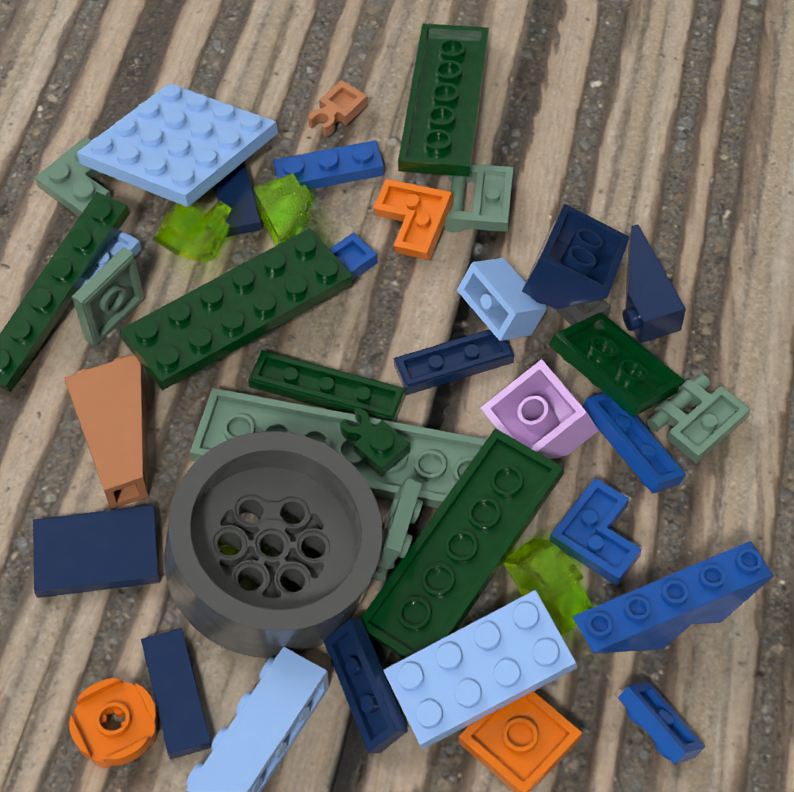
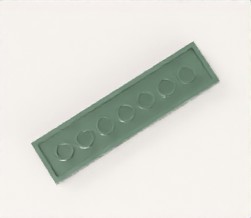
(434, 457)

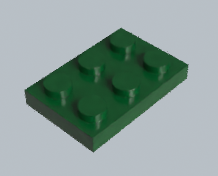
(616, 363)

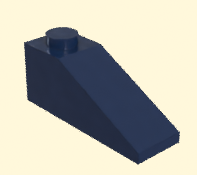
(650, 299)

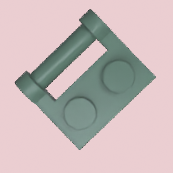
(490, 199)

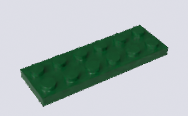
(444, 100)
(235, 308)
(462, 546)

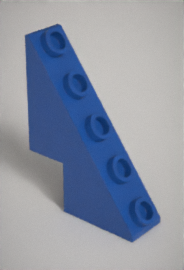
(667, 607)

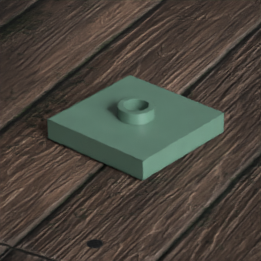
(108, 296)

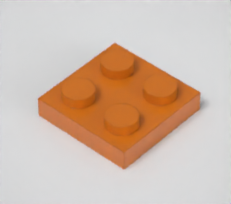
(521, 741)

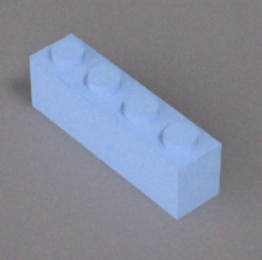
(264, 726)

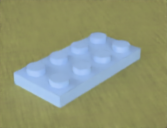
(479, 669)

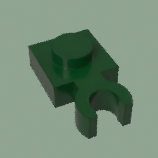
(376, 445)

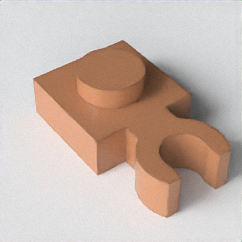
(338, 104)

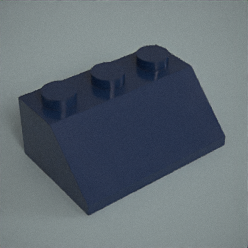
(575, 261)

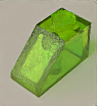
(283, 207)

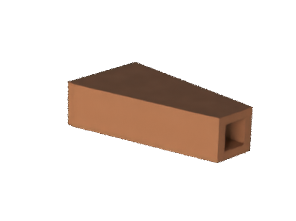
(114, 421)

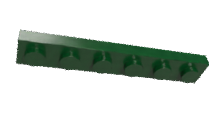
(57, 285)

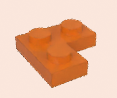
(420, 210)

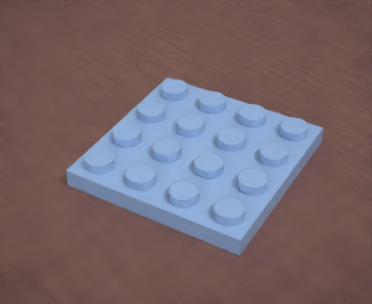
(178, 144)

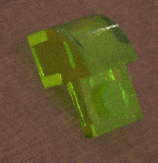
(193, 233)
(555, 578)

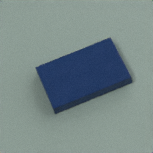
(95, 551)

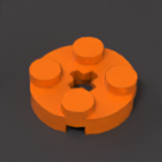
(111, 746)

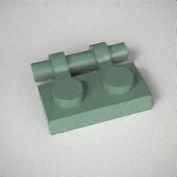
(704, 426)
(395, 525)

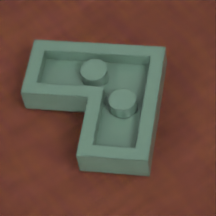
(70, 181)

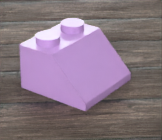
(541, 413)

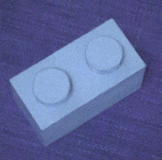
(497, 298)

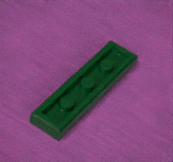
(325, 386)

